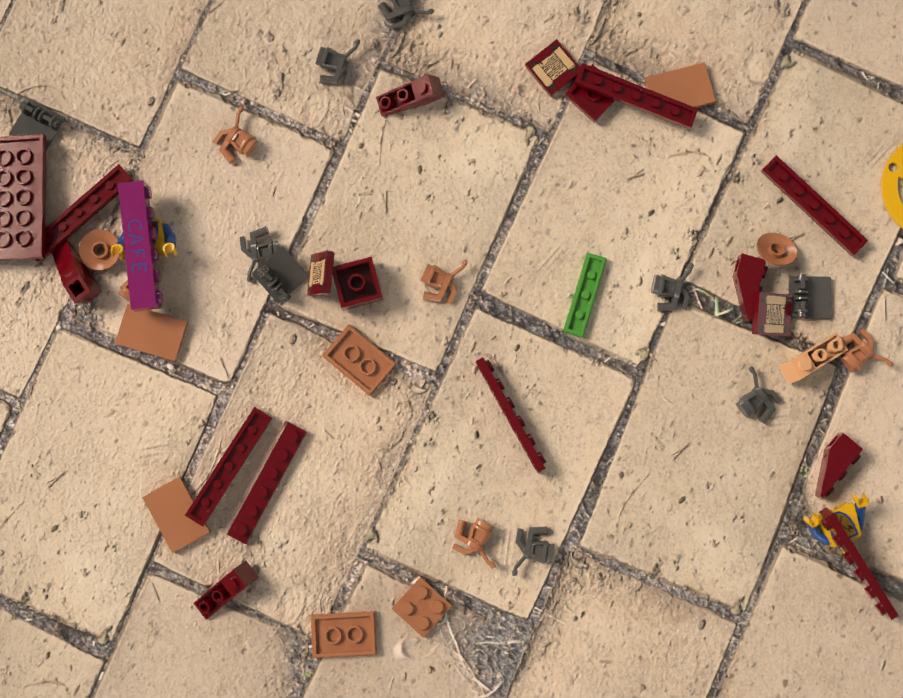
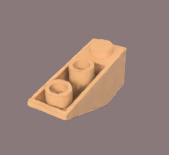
(812, 358)

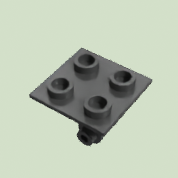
(37, 120)
(280, 275)
(810, 296)

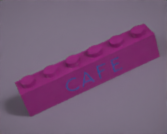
(139, 245)

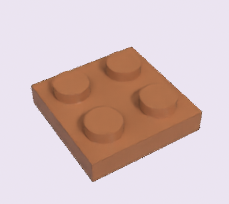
(421, 607)

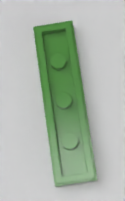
(584, 295)

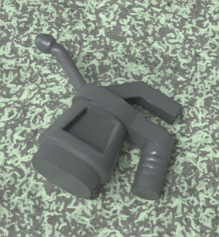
(402, 8)
(332, 60)
(260, 251)
(668, 287)
(753, 401)
(536, 550)

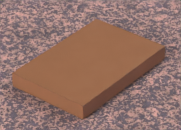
(685, 85)
(152, 333)
(359, 360)
(169, 508)
(343, 634)

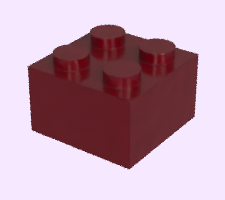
(357, 283)

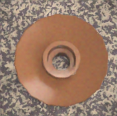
(90, 247)
(776, 249)

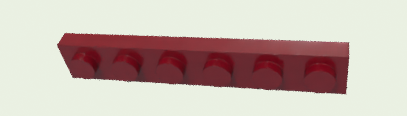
(636, 96)
(814, 206)
(84, 209)
(515, 422)
(228, 466)
(267, 483)
(854, 558)

